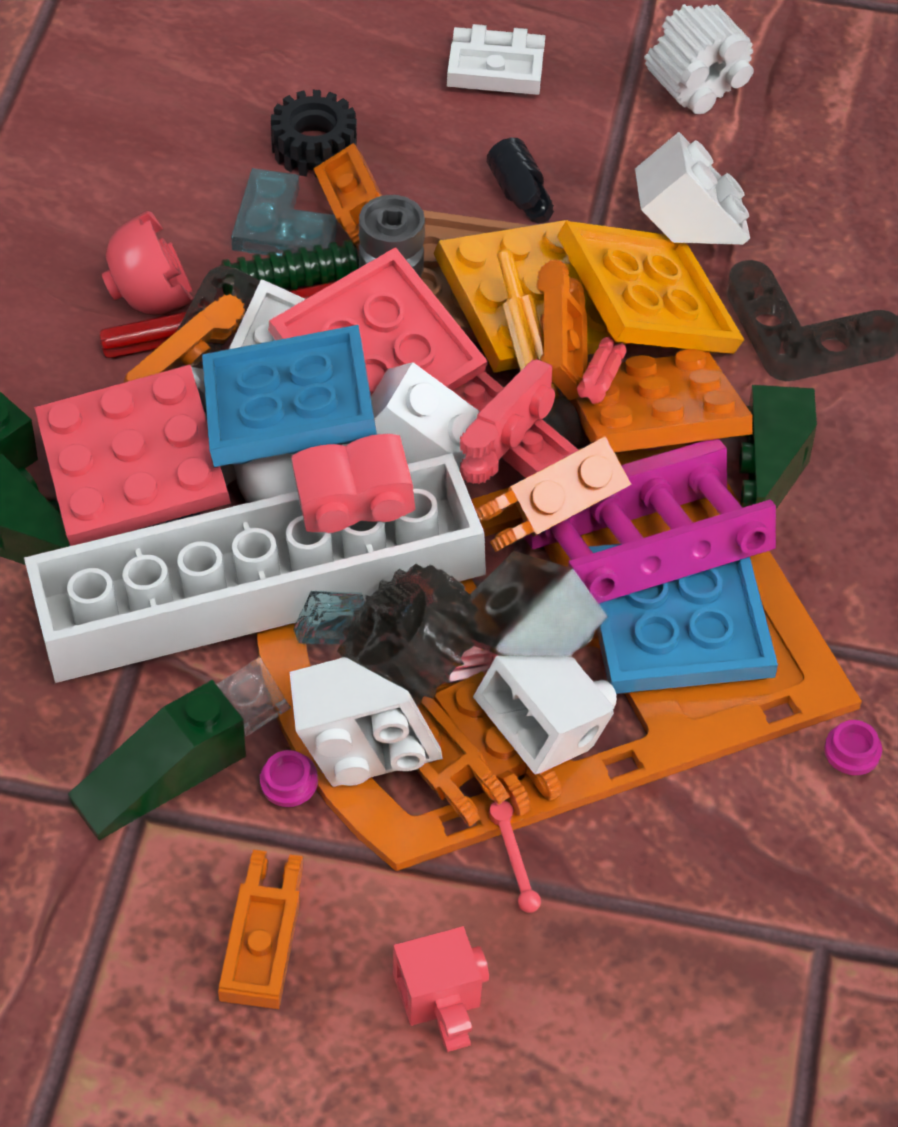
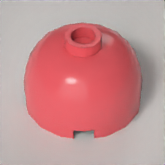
(145, 268)

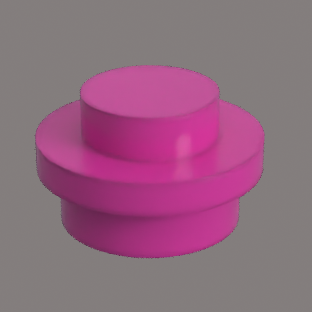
(853, 747)
(288, 778)

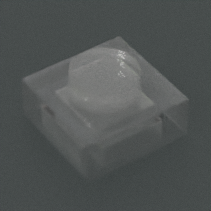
(254, 695)

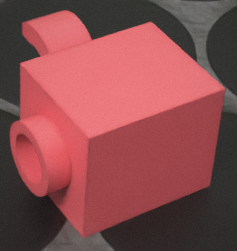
(441, 981)

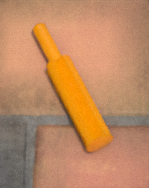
(521, 315)

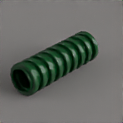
(300, 268)

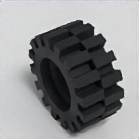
(311, 114)

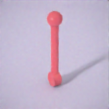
(501, 815)

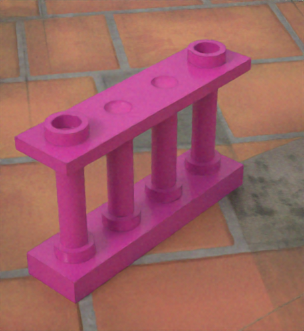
(661, 486)

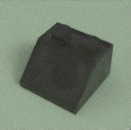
(534, 609)

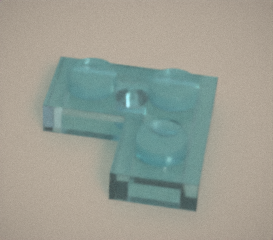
(270, 221)

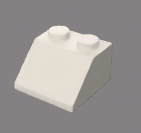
(422, 413)

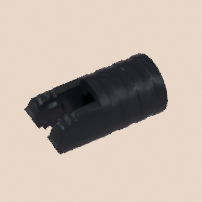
(520, 178)

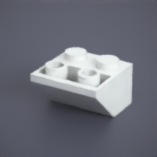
(690, 197)
(358, 723)

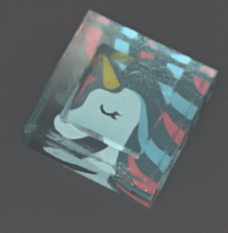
(327, 616)

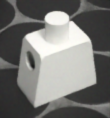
(545, 707)

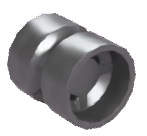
(392, 223)

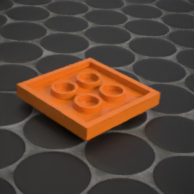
(665, 404)

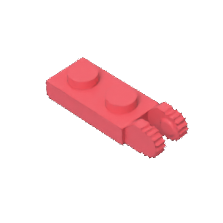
(506, 420)

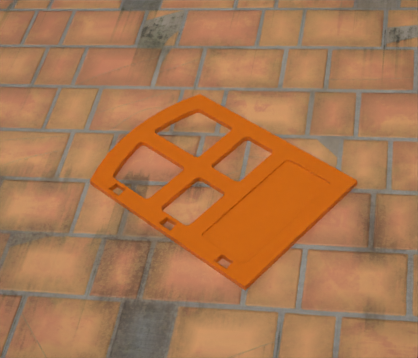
(681, 723)

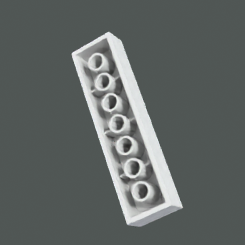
(236, 572)

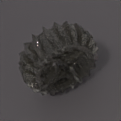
(413, 630)

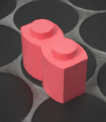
(353, 483)

